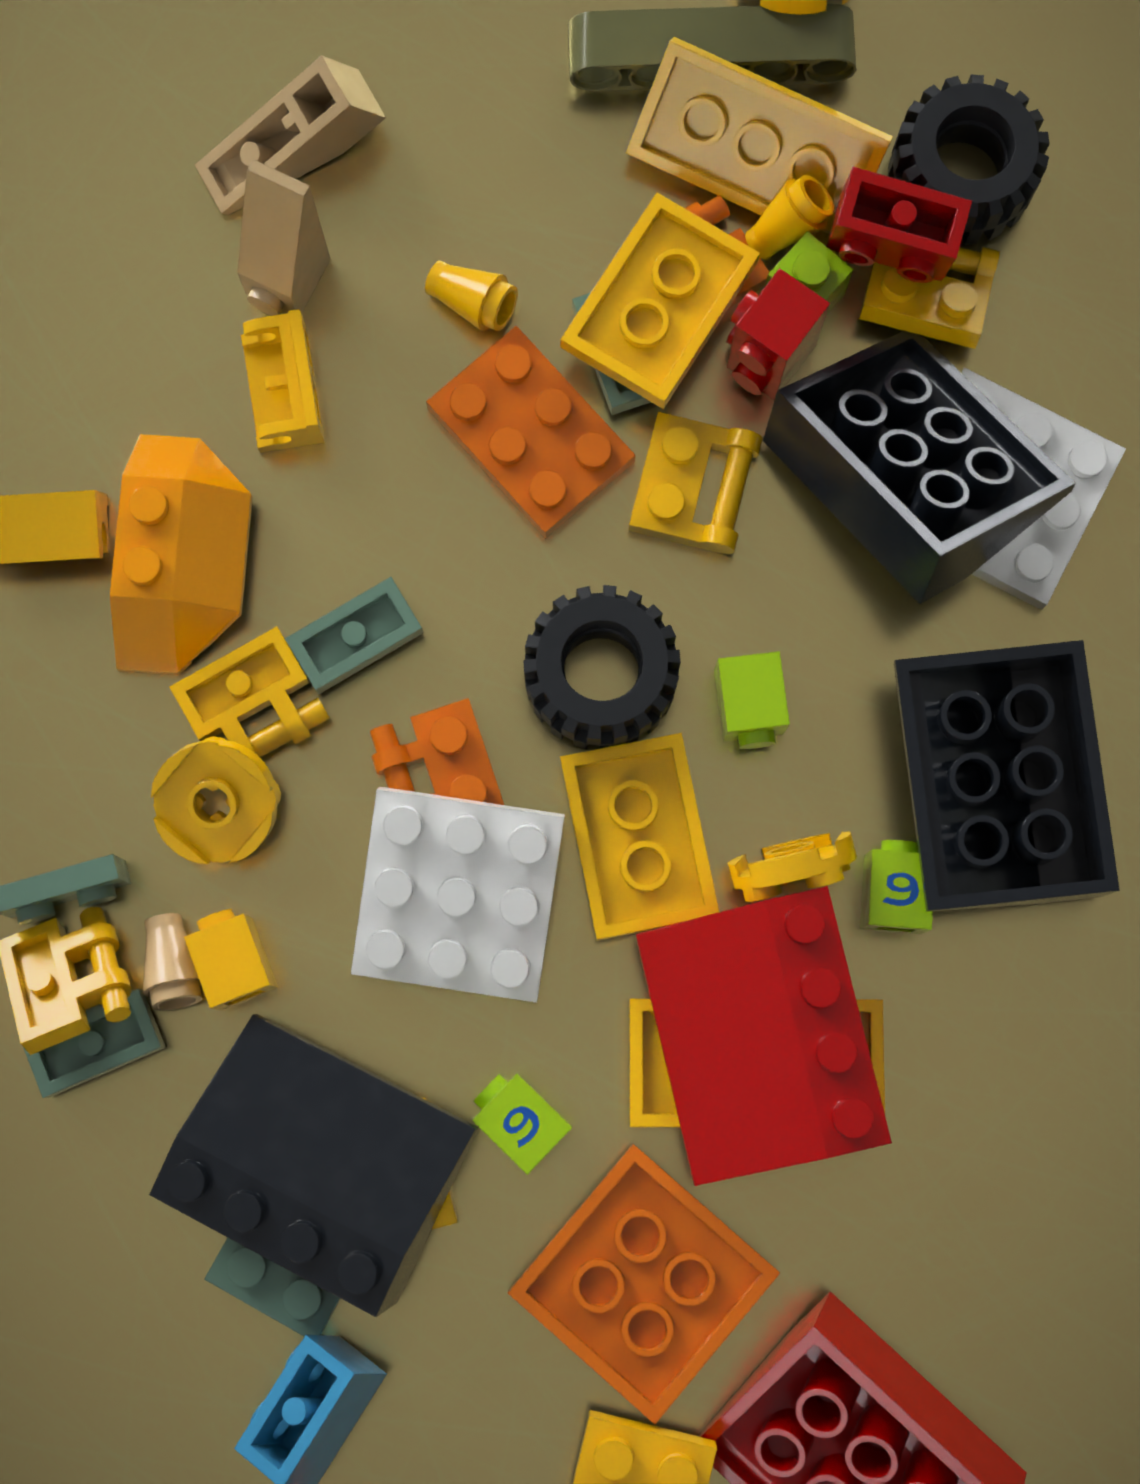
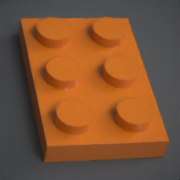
(530, 431)

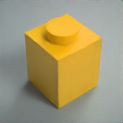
(229, 959)

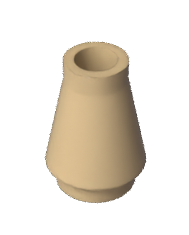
(168, 967)

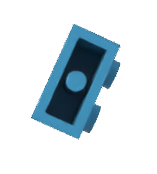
(310, 1410)

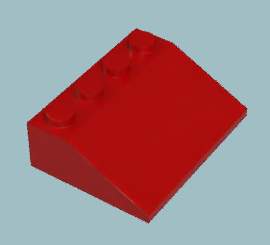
(762, 1037)
(848, 1412)

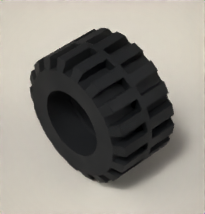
(990, 121)
(601, 617)

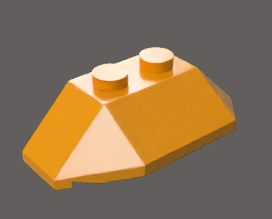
(176, 554)

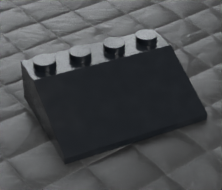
(913, 461)
(1006, 777)
(315, 1165)

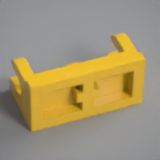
(282, 382)
(53, 526)

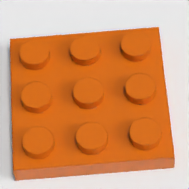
(643, 1283)

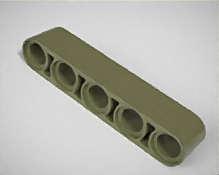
(627, 46)

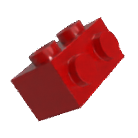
(898, 226)
(774, 334)

